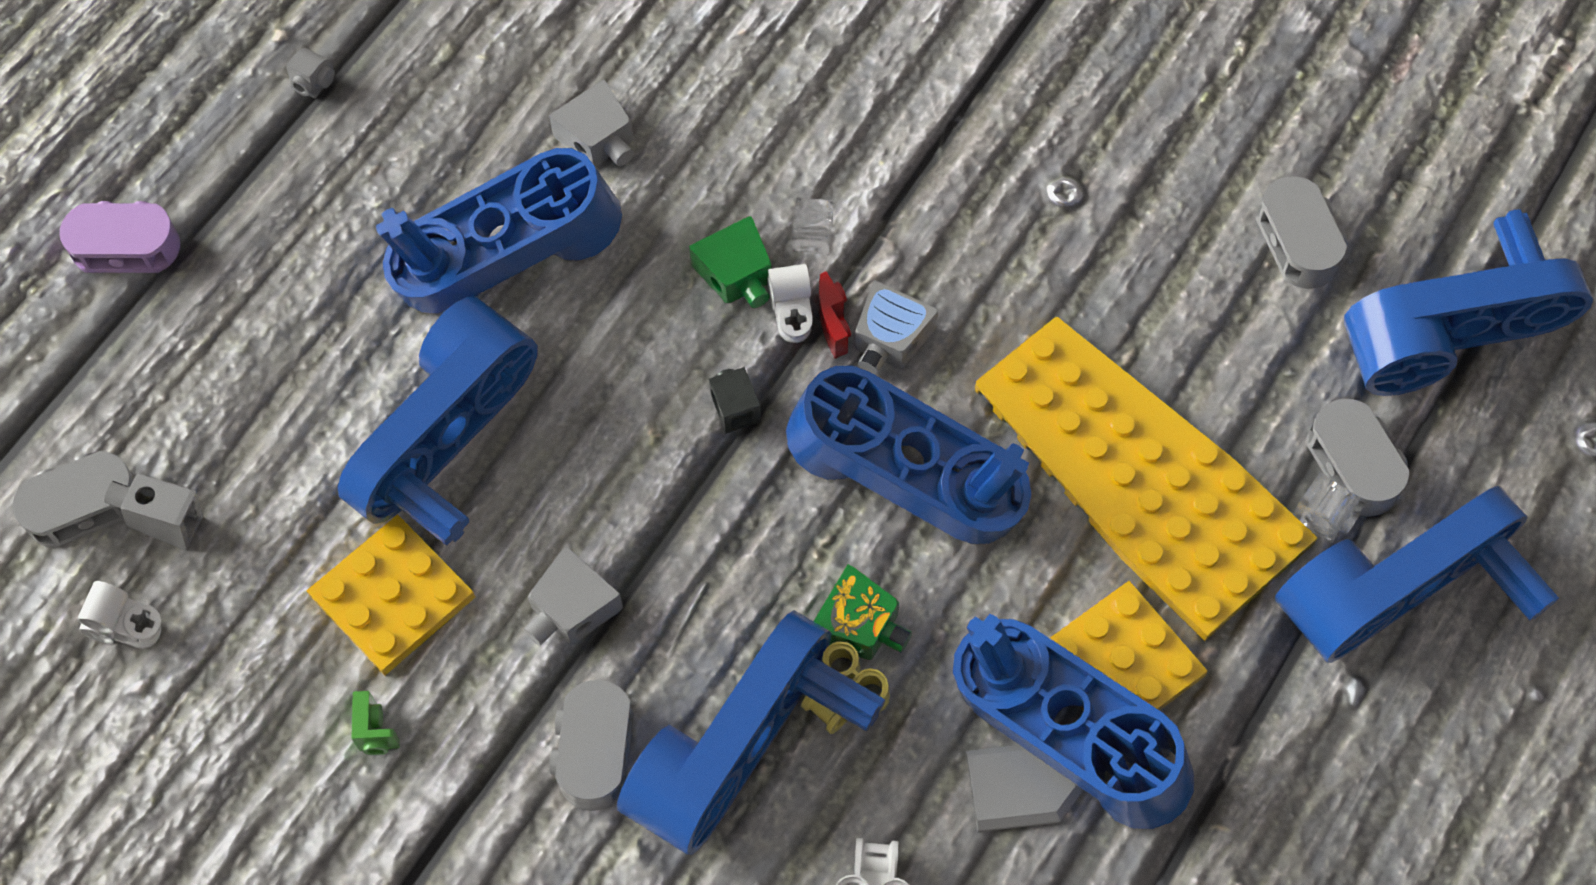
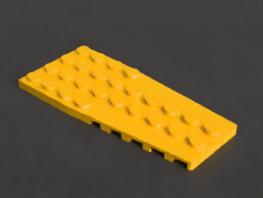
(1145, 477)

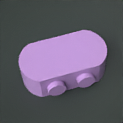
(120, 237)

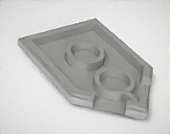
(1017, 789)

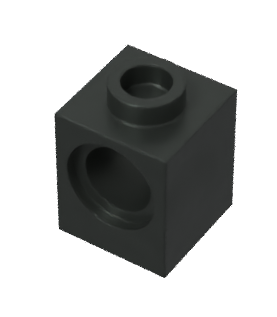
(734, 399)

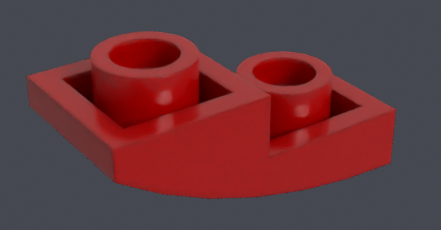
(832, 315)

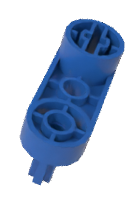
(547, 209)
(1411, 330)
(474, 371)
(855, 429)
(1347, 600)
(1027, 690)
(688, 785)

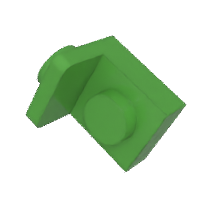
(366, 719)

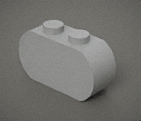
(1301, 232)
(1358, 455)
(70, 499)
(593, 744)

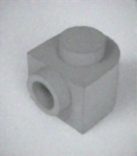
(309, 72)

